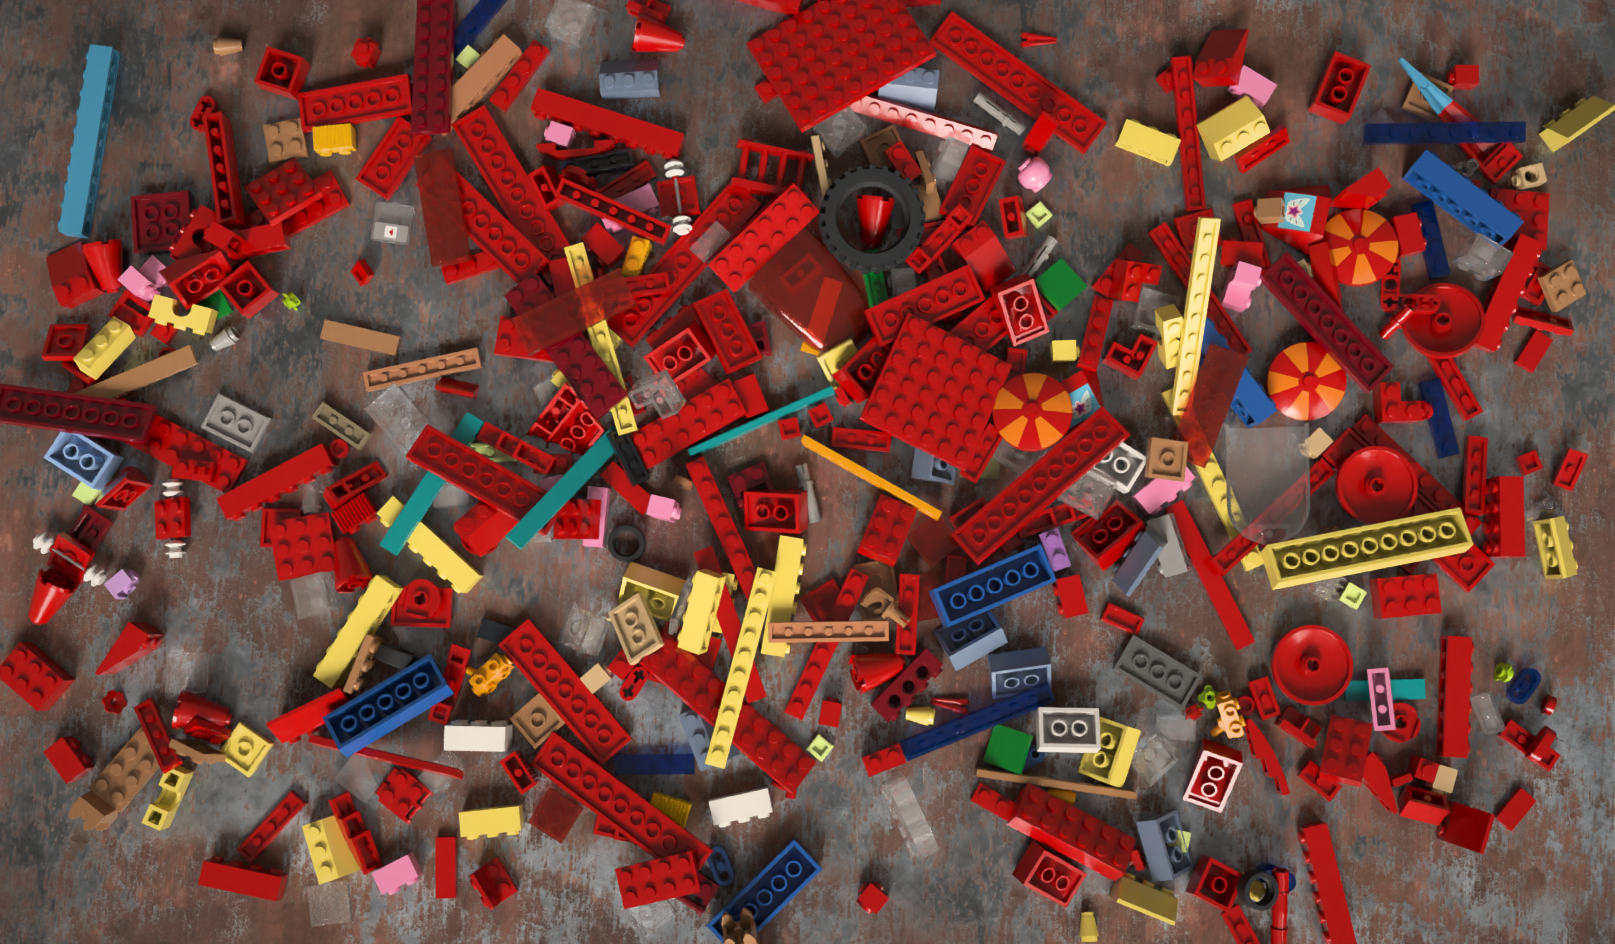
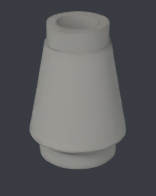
(225, 338)

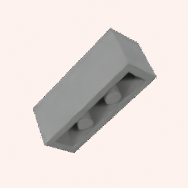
(1173, 557)

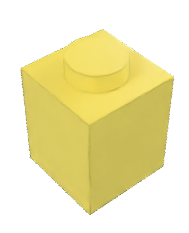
(1064, 351)

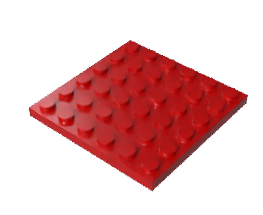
(935, 392)

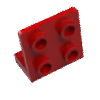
(493, 883)

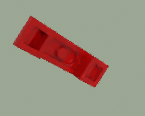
(552, 151)
(940, 239)
(455, 673)

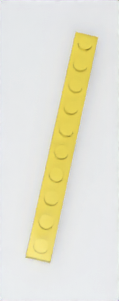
(1195, 312)
(601, 338)
(1216, 488)
(740, 668)

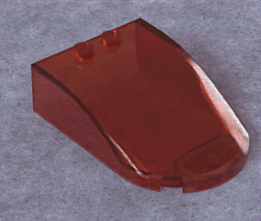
(812, 294)

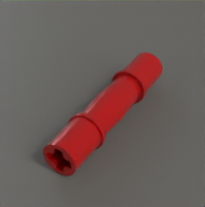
(1279, 910)

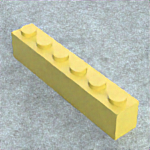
(434, 550)
(785, 587)
(364, 620)

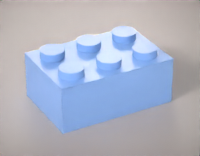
(84, 459)

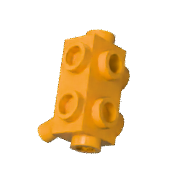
(490, 674)
(1229, 721)

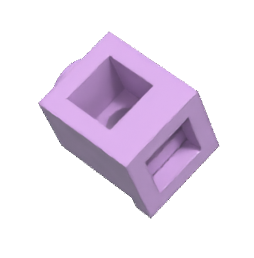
(122, 583)

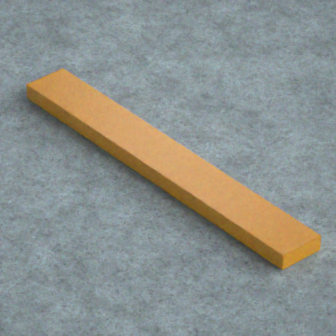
(871, 477)

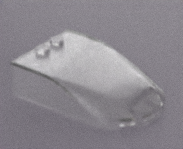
(1268, 481)

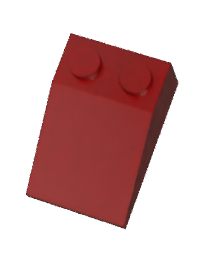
(1221, 58)
(985, 255)
(196, 276)
(72, 277)
(1020, 309)
(681, 352)
(861, 370)
(124, 489)
(776, 510)
(133, 644)
(1213, 775)
(1466, 827)
(1049, 874)

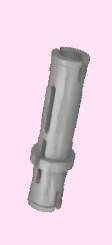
(1000, 114)
(1046, 246)
(806, 484)

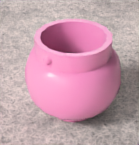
(1034, 173)

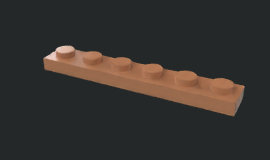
(422, 369)
(828, 631)

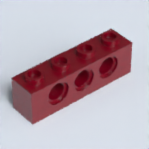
(881, 703)

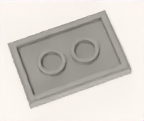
(236, 423)

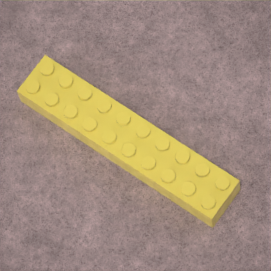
(1366, 548)

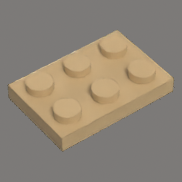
(636, 628)

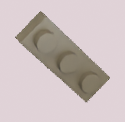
(341, 426)

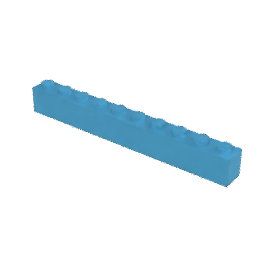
(89, 141)

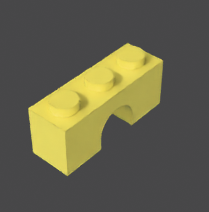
(167, 310)
(1170, 326)
(162, 811)

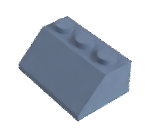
(629, 79)
(914, 89)
(932, 469)
(1138, 561)
(971, 639)
(1018, 671)
(699, 737)
(1155, 834)

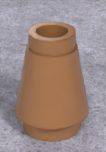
(225, 46)

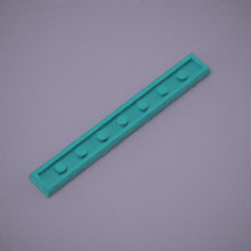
(761, 421)
(426, 492)
(561, 492)

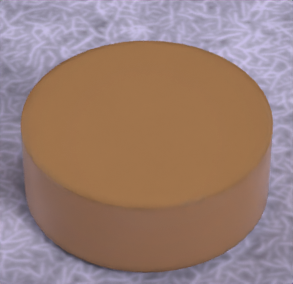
(682, 482)

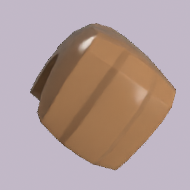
(889, 605)

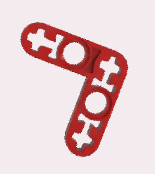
(1394, 295)

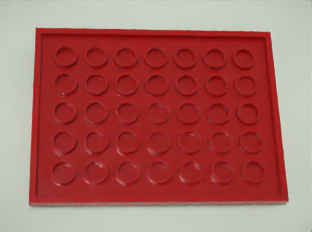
(838, 55)

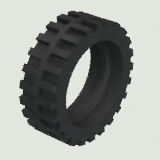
(900, 189)

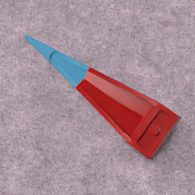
(1493, 158)

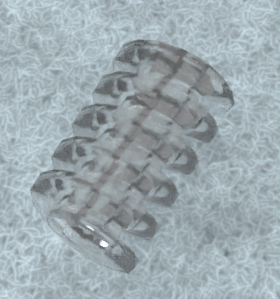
(1328, 588)

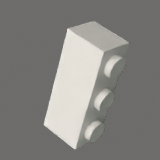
(741, 806)

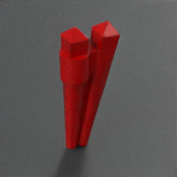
(1034, 39)
(951, 703)

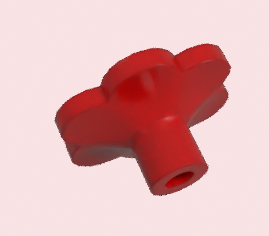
(114, 702)

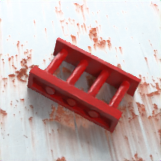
(759, 186)

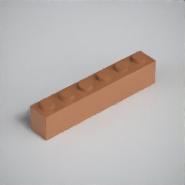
(483, 76)

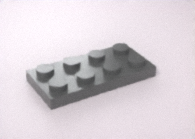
(1157, 672)

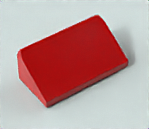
(457, 387)

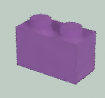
(1054, 549)

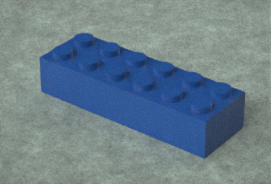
(1462, 199)
(1249, 399)
(992, 585)
(387, 705)
(771, 887)

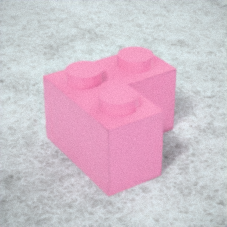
(146, 280)
(1238, 286)

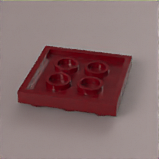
(159, 220)

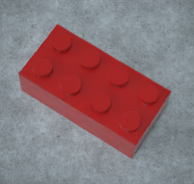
(1504, 517)

